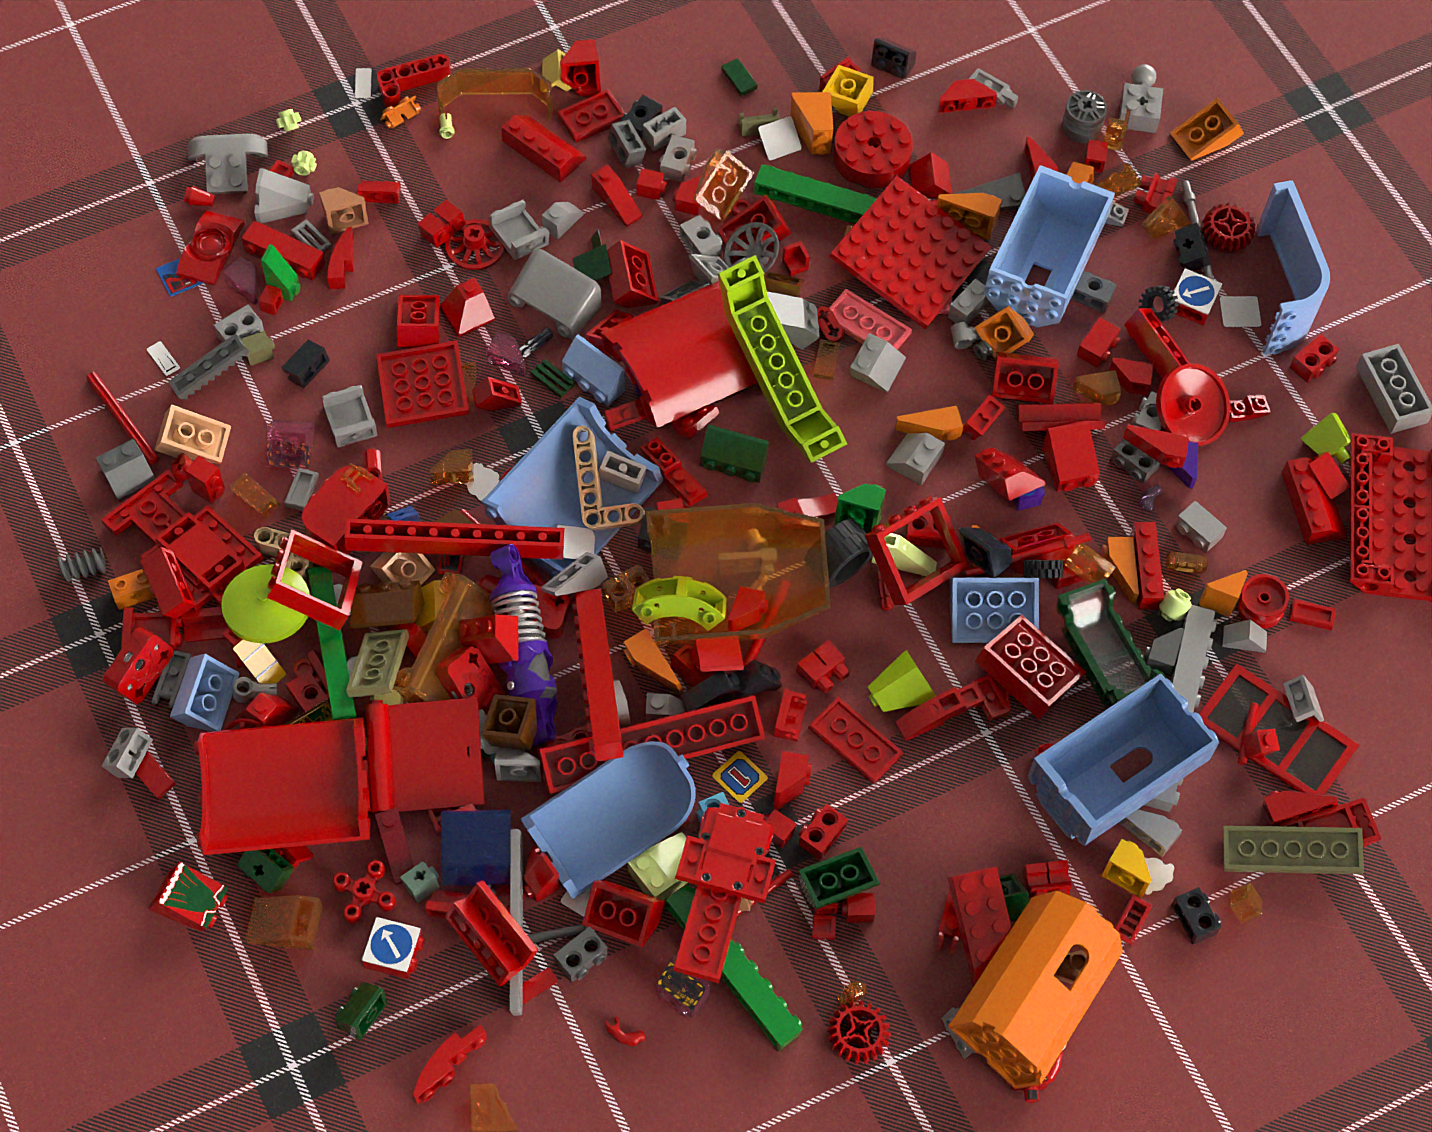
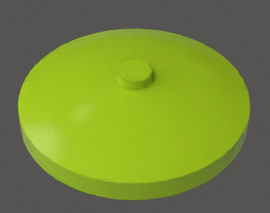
(255, 616)

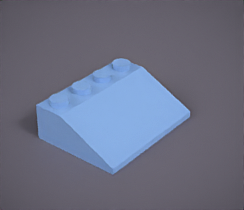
(989, 605)

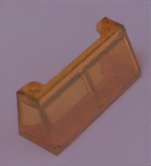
(462, 602)

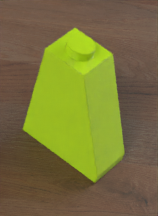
(900, 685)

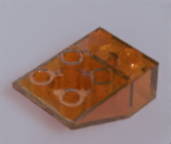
(285, 921)

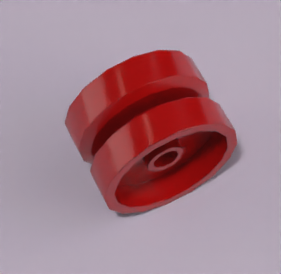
(1263, 600)

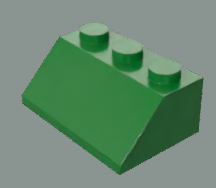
(861, 504)

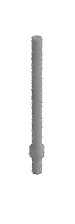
(1189, 200)

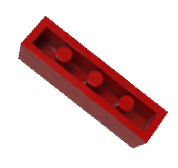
(301, 257)
(1155, 341)
(1147, 565)

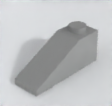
(579, 576)
(1152, 830)

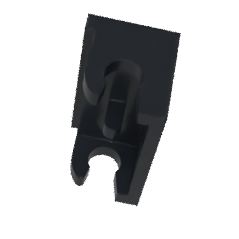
(306, 363)

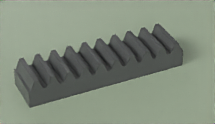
(208, 367)

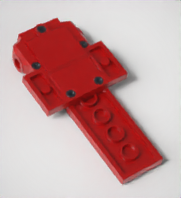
(725, 866)

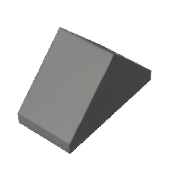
(1245, 636)

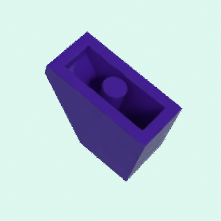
(1188, 472)

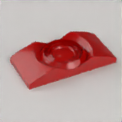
(209, 247)
(1348, 815)

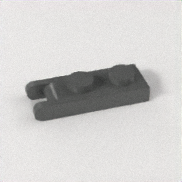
(171, 678)

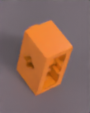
(131, 589)

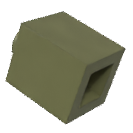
(259, 348)

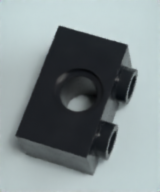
(642, 112)

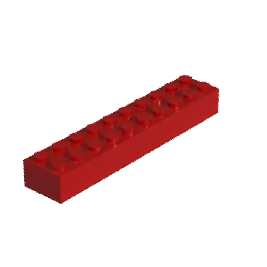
(687, 733)

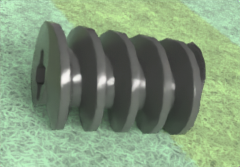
(82, 565)

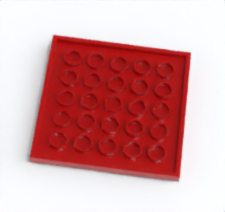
(910, 252)

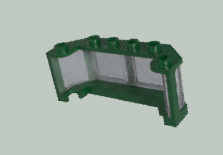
(1102, 642)

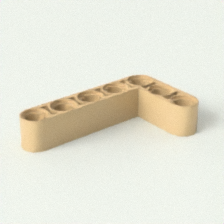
(594, 488)
(271, 548)

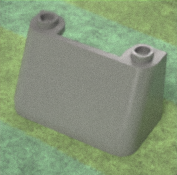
(556, 292)

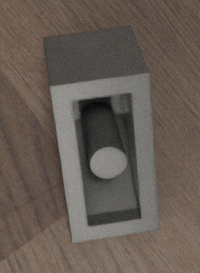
(1164, 651)

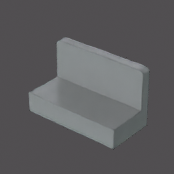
(1302, 699)

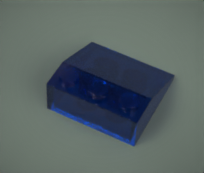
(476, 847)

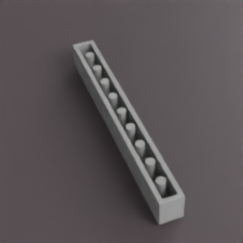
(1188, 677)

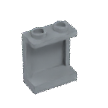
(518, 230)
(349, 416)

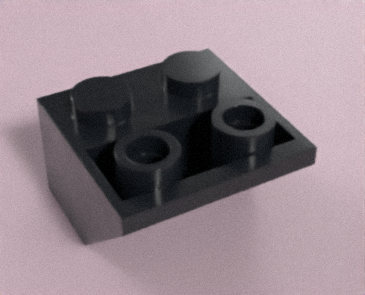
(892, 57)

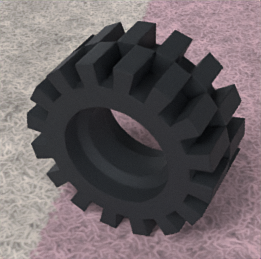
(1168, 300)
(1043, 568)

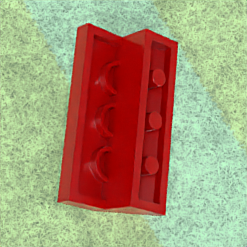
(1044, 416)
(491, 933)

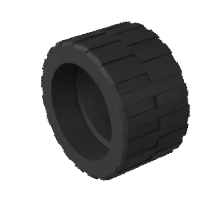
(846, 551)

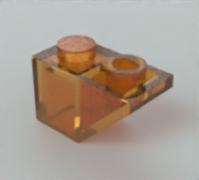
(454, 468)

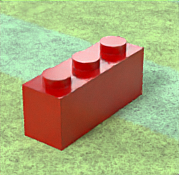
(167, 583)

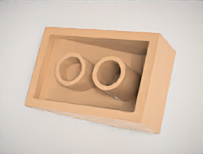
(192, 435)

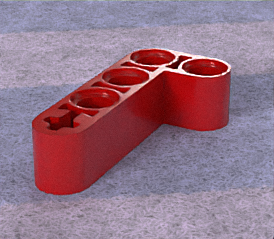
(411, 75)

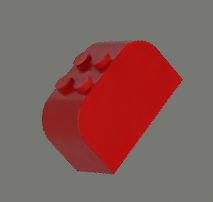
(335, 502)

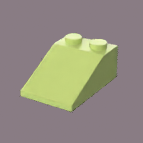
(657, 867)

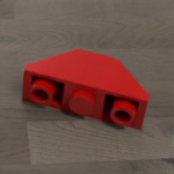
(966, 96)

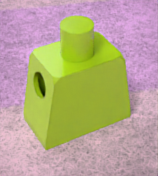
(1329, 436)

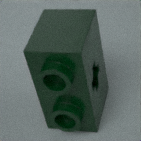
(266, 868)

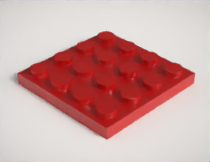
(422, 384)

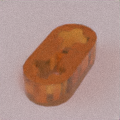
(1186, 562)

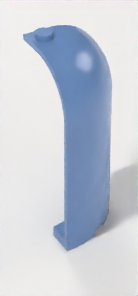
(613, 814)

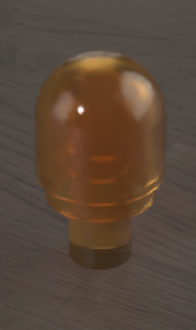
(852, 992)

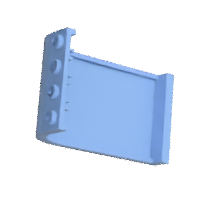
(1301, 261)

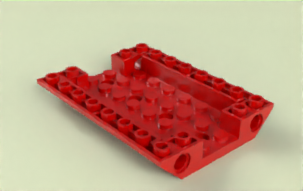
(1382, 520)

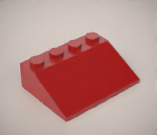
(1030, 666)

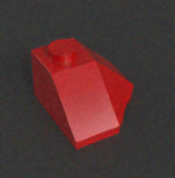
(540, 876)

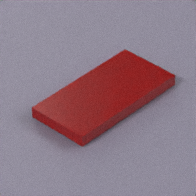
(855, 740)

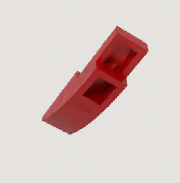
(673, 473)
(938, 710)
(439, 1068)

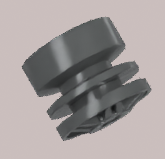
(1084, 116)

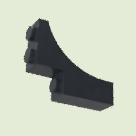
(729, 685)

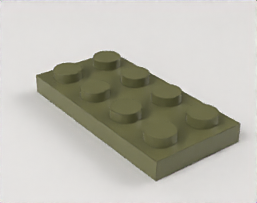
(377, 663)

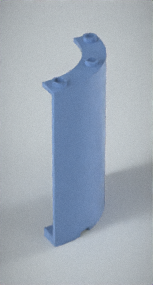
(545, 487)

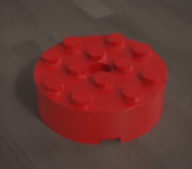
(872, 149)

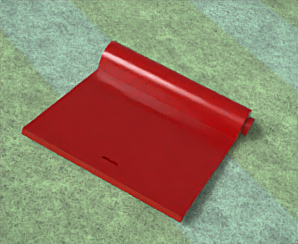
(422, 755)

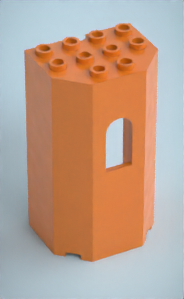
(1018, 1008)

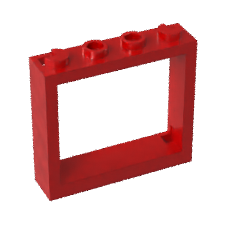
(323, 556)
(886, 564)

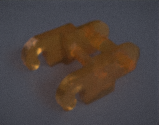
(359, 471)

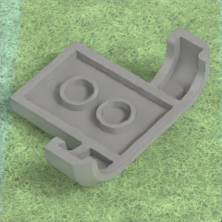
(226, 159)

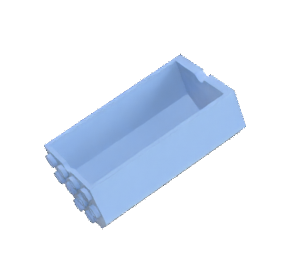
(1054, 231)

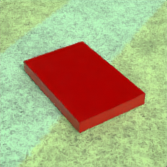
(591, 115)

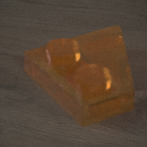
(1124, 181)
(1165, 219)
(488, 1111)

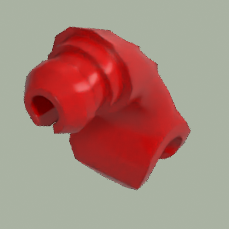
(629, 1039)

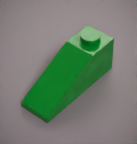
(279, 273)

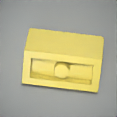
(552, 71)

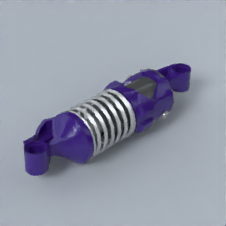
(530, 674)

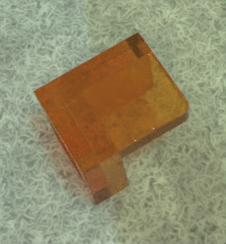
(1246, 903)

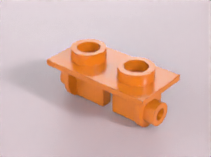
(405, 107)

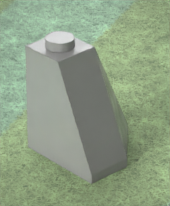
(280, 197)

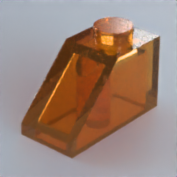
(1099, 387)

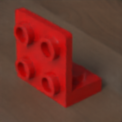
(694, 421)

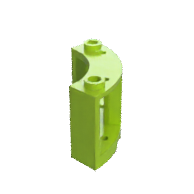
(680, 598)

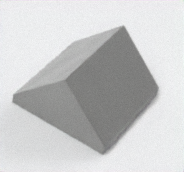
(707, 267)

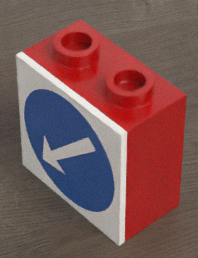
(1196, 296)
(393, 948)

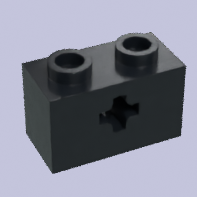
(1192, 247)

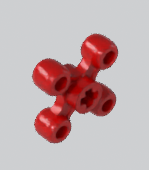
(360, 899)

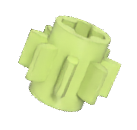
(288, 120)
(303, 163)

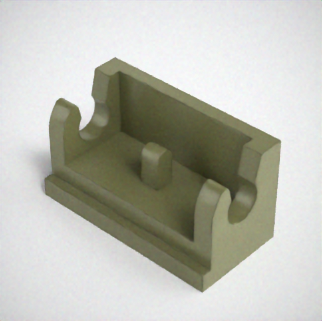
(750, 125)

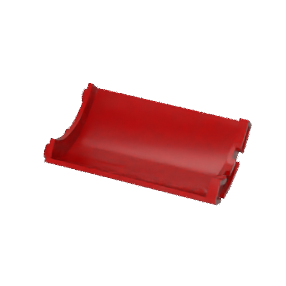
(681, 355)
(283, 786)

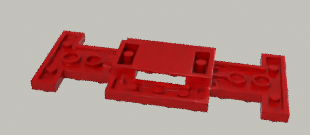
(199, 541)

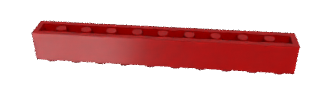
(452, 538)
(598, 675)

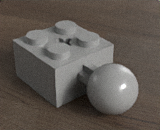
(1142, 100)

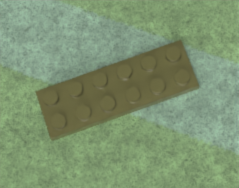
(1293, 849)

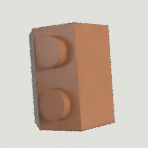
(343, 209)

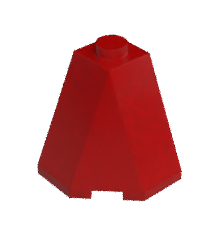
(581, 68)
(268, 710)

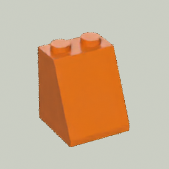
(813, 120)

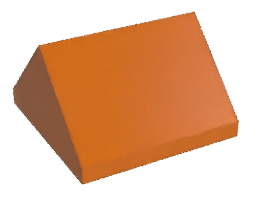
(1223, 593)

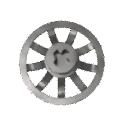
(754, 248)

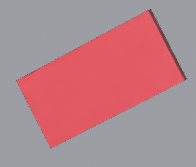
(861, 318)

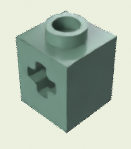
(420, 881)

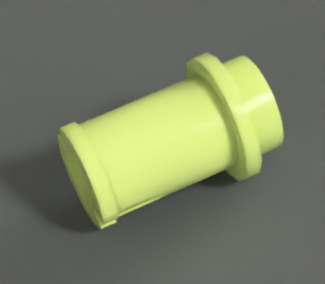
(446, 129)

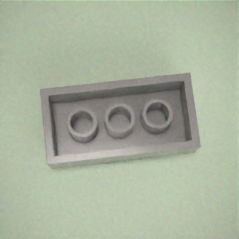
(1394, 388)

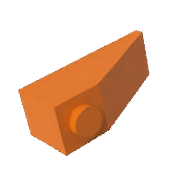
(940, 423)
(1121, 554)

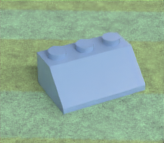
(594, 371)
(204, 693)

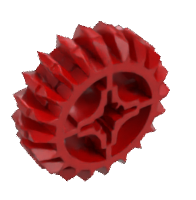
(1228, 227)
(866, 1026)

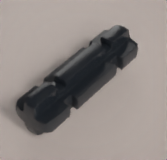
(536, 342)

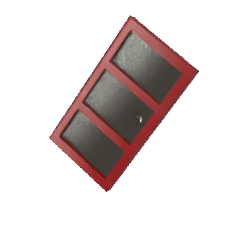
(1309, 750)

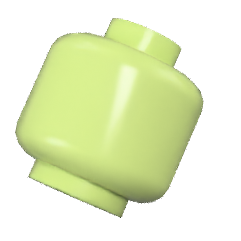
(1175, 605)

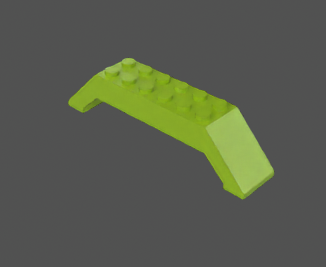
(776, 362)

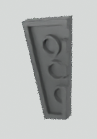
(1008, 189)

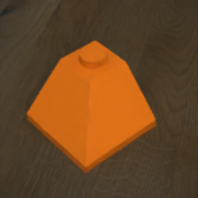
(1005, 331)

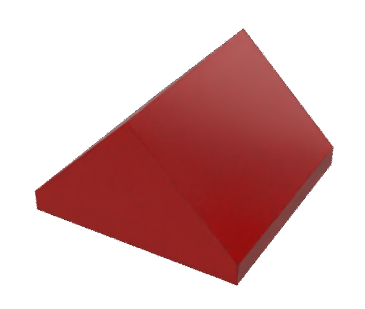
(930, 176)
(717, 655)

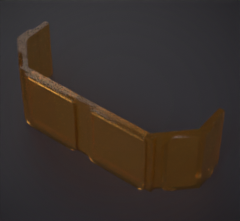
(494, 82)

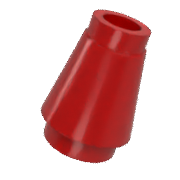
(198, 197)

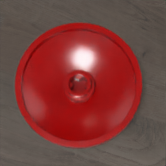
(1193, 403)

